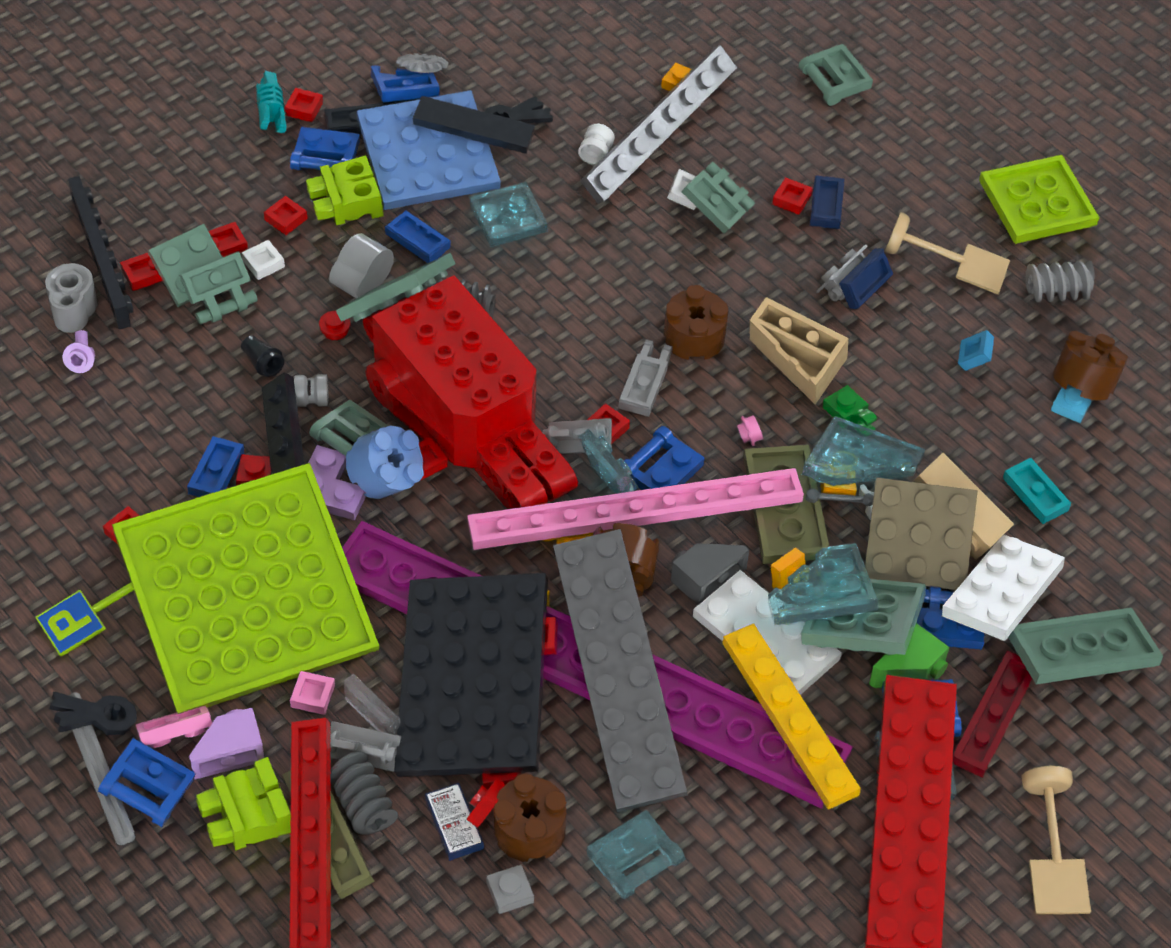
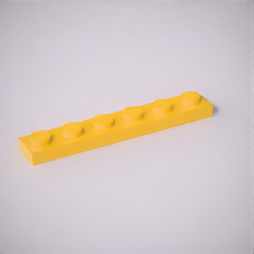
(791, 716)

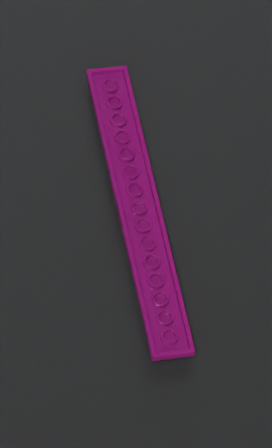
(698, 710)

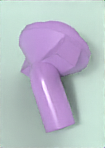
(78, 355)

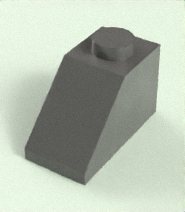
(706, 568)

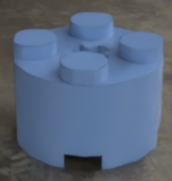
(385, 461)

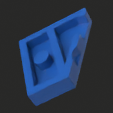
(404, 84)

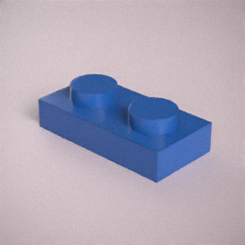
(215, 467)

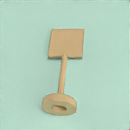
(976, 265)
(1058, 883)

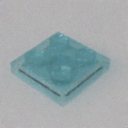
(508, 214)
(612, 471)

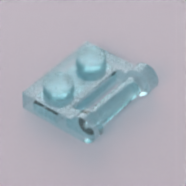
(628, 846)

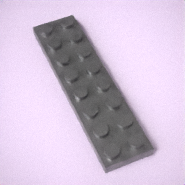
(619, 671)

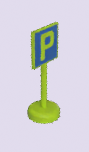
(75, 620)

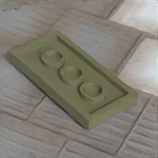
(787, 525)

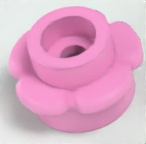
(749, 430)

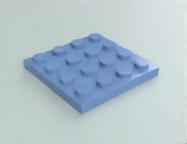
(420, 162)

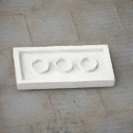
(1003, 587)
(744, 602)

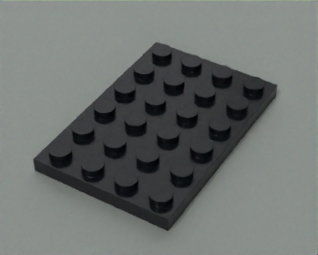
(472, 675)

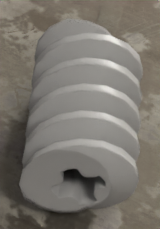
(1060, 280)

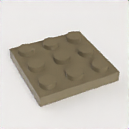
(920, 533)

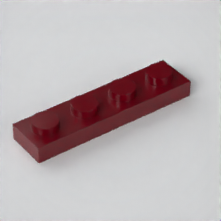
(993, 715)

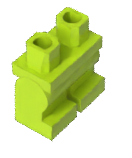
(348, 191)
(249, 804)

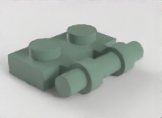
(714, 201)
(216, 278)

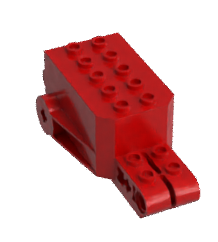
(469, 389)

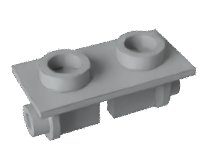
(834, 276)
(565, 433)
(376, 744)

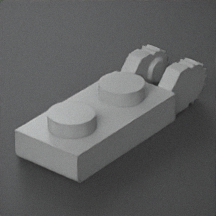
(645, 380)

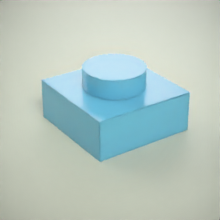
(1070, 404)

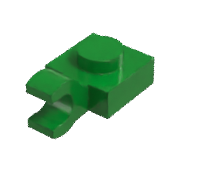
(849, 406)

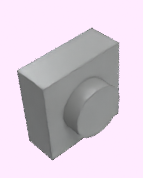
(510, 889)

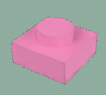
(312, 692)

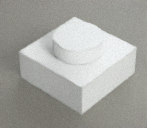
(680, 181)
(263, 259)

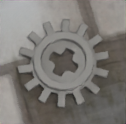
(422, 63)

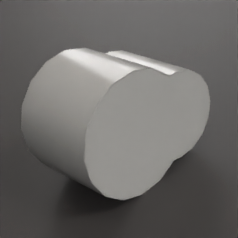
(361, 265)
(71, 296)

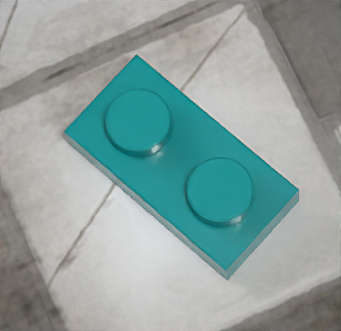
(1036, 490)

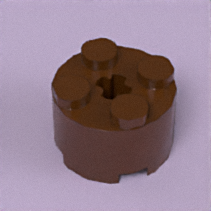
(695, 323)
(1090, 365)
(641, 554)
(530, 818)

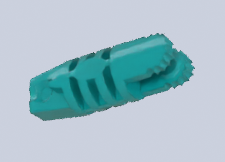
(270, 102)

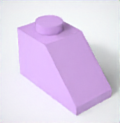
(228, 744)

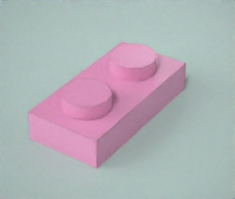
(160, 730)

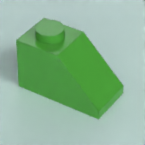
(923, 660)

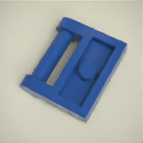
(323, 148)
(671, 469)
(151, 772)

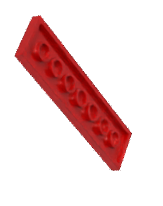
(911, 815)

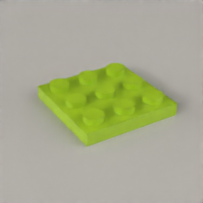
(1038, 199)

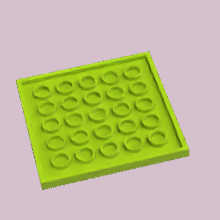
(244, 588)

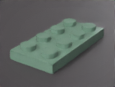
(1084, 645)

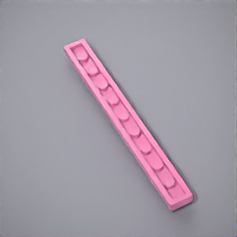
(634, 508)

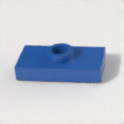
(417, 237)

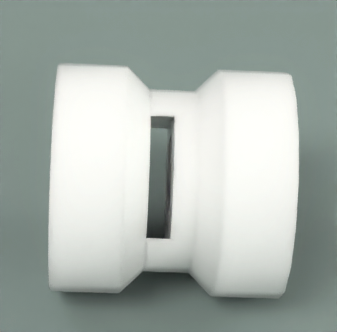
(596, 143)

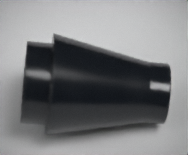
(264, 357)

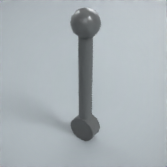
(813, 495)

